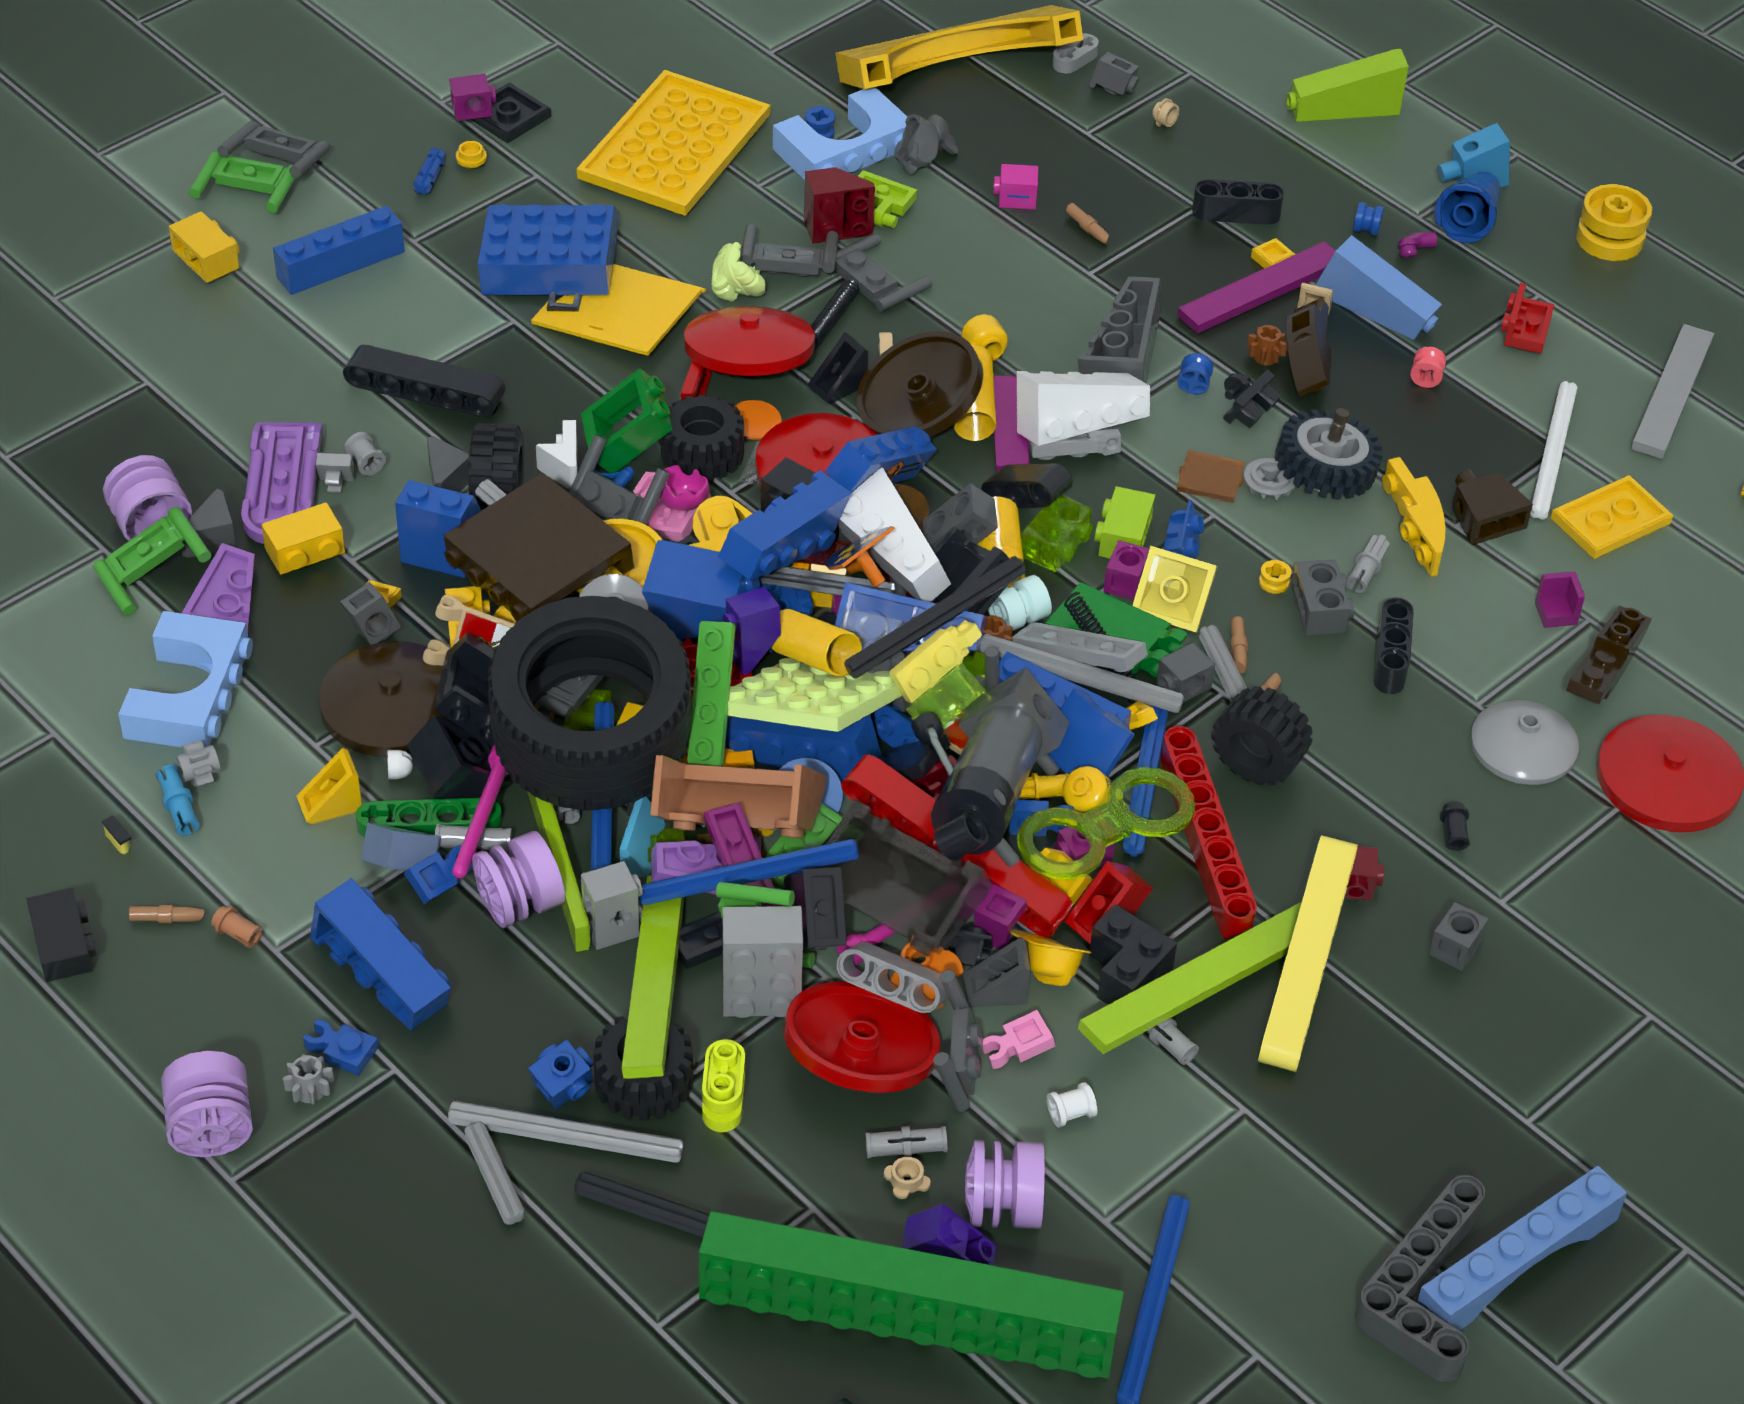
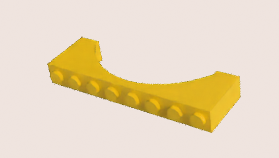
(885, 61)

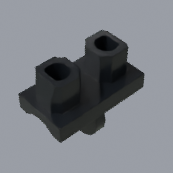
(1244, 408)

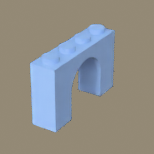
(868, 111)
(195, 714)

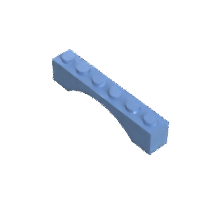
(1565, 1218)

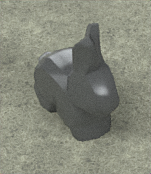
(922, 140)

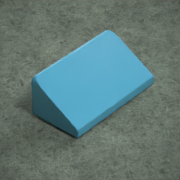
(637, 838)

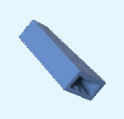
(1378, 290)

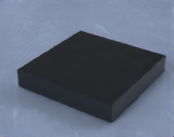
(513, 113)
(913, 759)

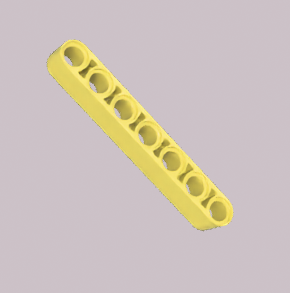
(1308, 954)

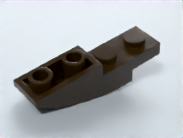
(1308, 347)
(1610, 655)

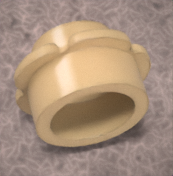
(1165, 112)

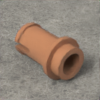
(229, 922)

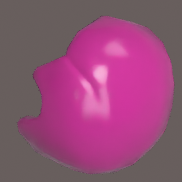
(684, 491)

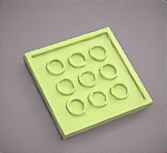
(810, 697)

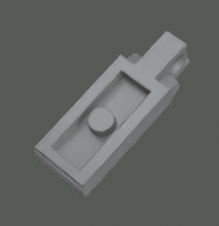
(1098, 441)

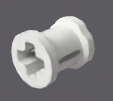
(1071, 1104)

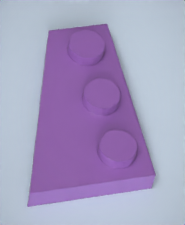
(225, 587)
(684, 858)

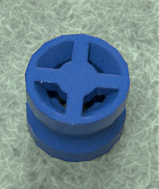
(821, 120)
(1368, 219)
(1195, 373)

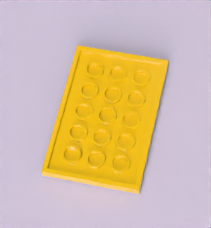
(674, 142)

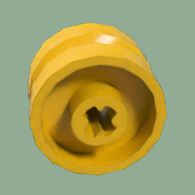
(1613, 222)

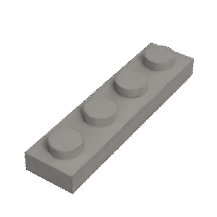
(1083, 646)

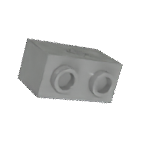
(612, 904)

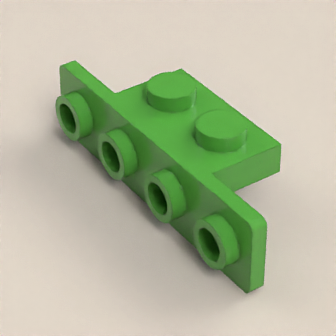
(711, 693)

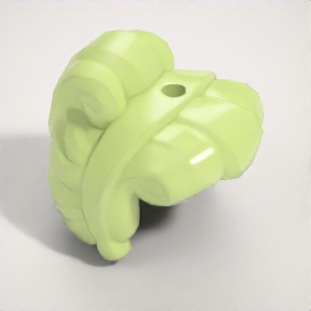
(733, 276)

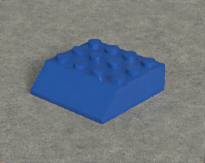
(548, 249)

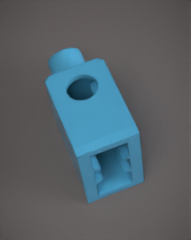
(1479, 152)

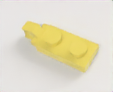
(933, 659)

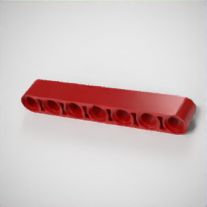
(910, 812)
(1210, 836)

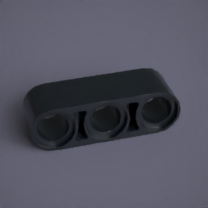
(1237, 201)
(1029, 484)
(1393, 645)

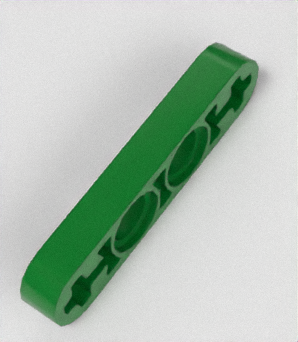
(427, 810)

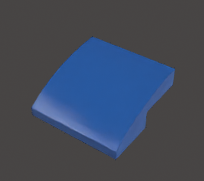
(1092, 736)

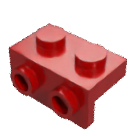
(1527, 323)

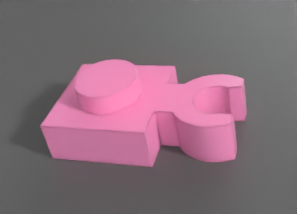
(1022, 1038)

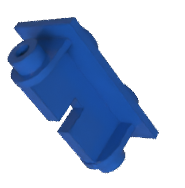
(1184, 532)
(893, 726)

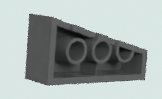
(1127, 332)

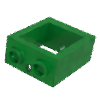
(637, 434)

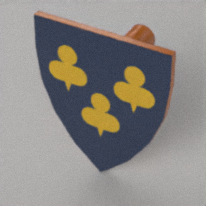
(858, 559)

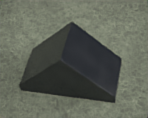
(841, 370)

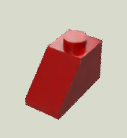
(1111, 886)

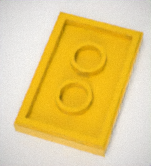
(1611, 517)

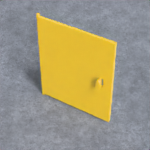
(631, 317)

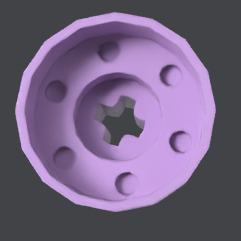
(143, 493)
(518, 879)
(206, 1104)
(1006, 1184)

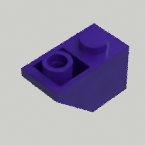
(757, 626)
(948, 1235)

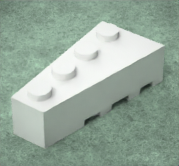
(1077, 403)
(904, 550)

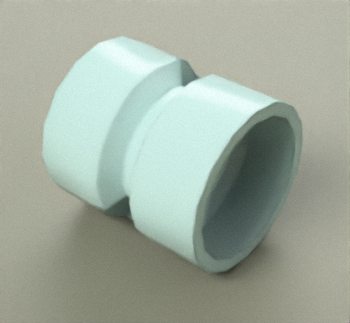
(1022, 603)

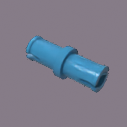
(177, 800)

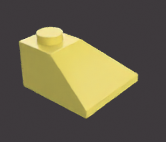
(1175, 588)

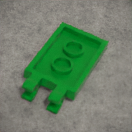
(1125, 622)

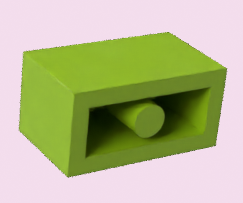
(1126, 519)

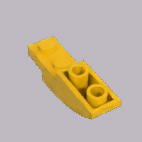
(1422, 512)

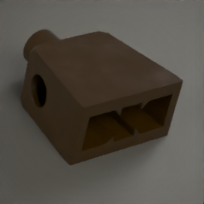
(1489, 506)

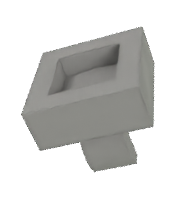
(335, 469)

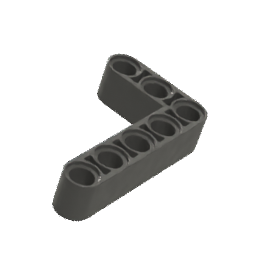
(1404, 1264)

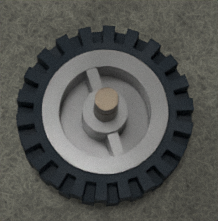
(1329, 453)

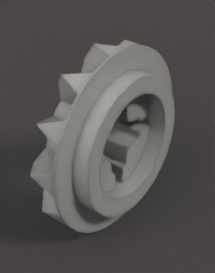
(1267, 468)

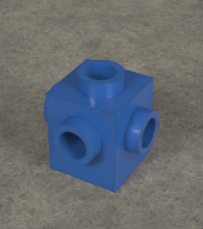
(562, 1073)

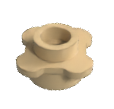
(909, 1168)

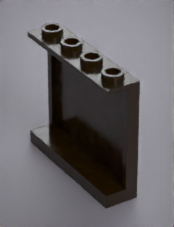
(535, 547)

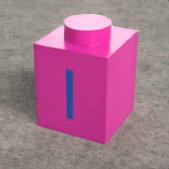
(1017, 186)

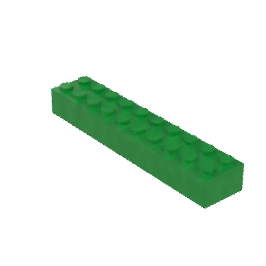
(909, 1295)

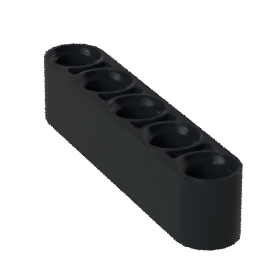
(424, 381)

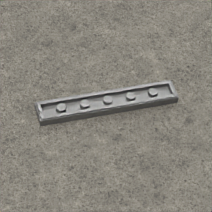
(1672, 391)

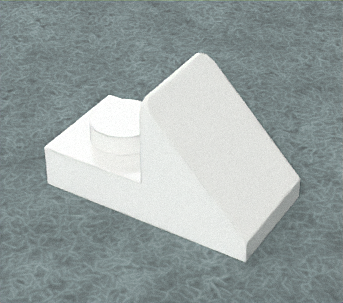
(560, 459)

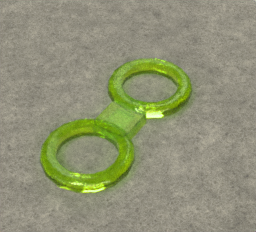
(1105, 823)

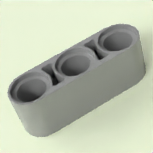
(875, 977)

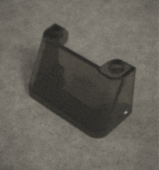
(907, 882)

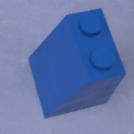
(424, 517)
(690, 586)

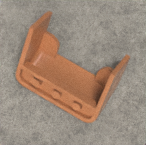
(767, 797)

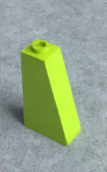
(1351, 90)

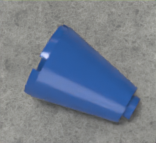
(1469, 207)

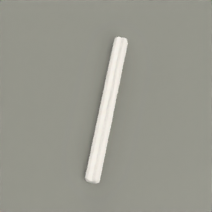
(1553, 450)

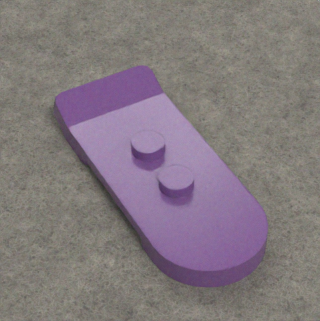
(280, 472)

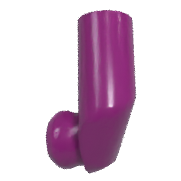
(1416, 240)

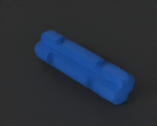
(429, 171)

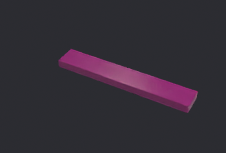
(1256, 288)

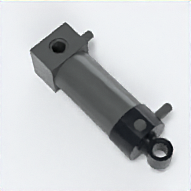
(1006, 736)

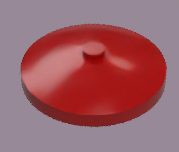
(749, 340)
(808, 440)
(1670, 773)
(860, 1038)

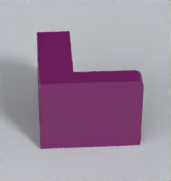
(1559, 599)
(999, 915)

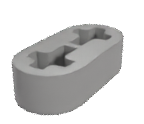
(1074, 55)

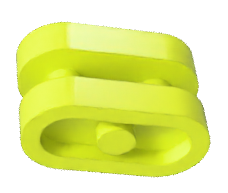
(723, 1085)

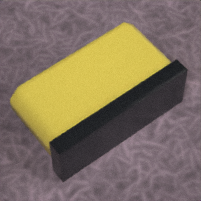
(117, 834)

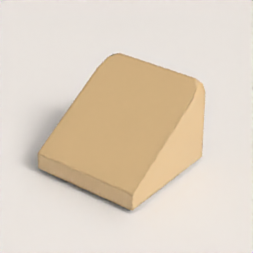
(1310, 293)

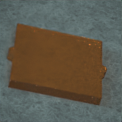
(1210, 476)

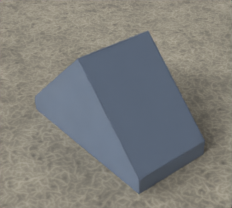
(397, 847)

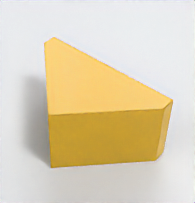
(332, 791)

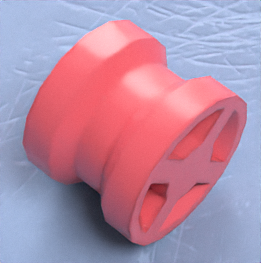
(1428, 367)

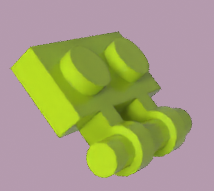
(889, 198)

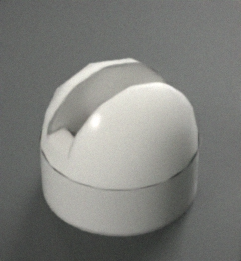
(399, 764)

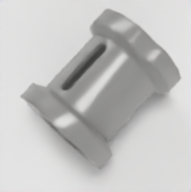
(362, 450)

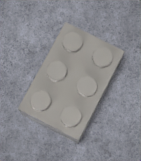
(761, 960)

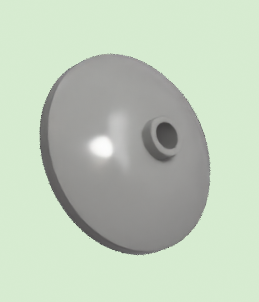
(1524, 742)

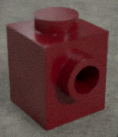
(1365, 874)

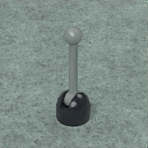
(929, 730)

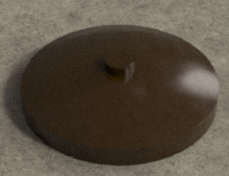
(920, 384)
(379, 697)

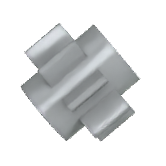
(198, 763)
(308, 1079)

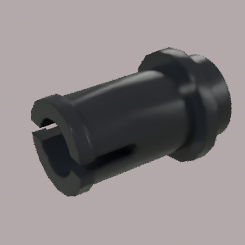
(1454, 818)

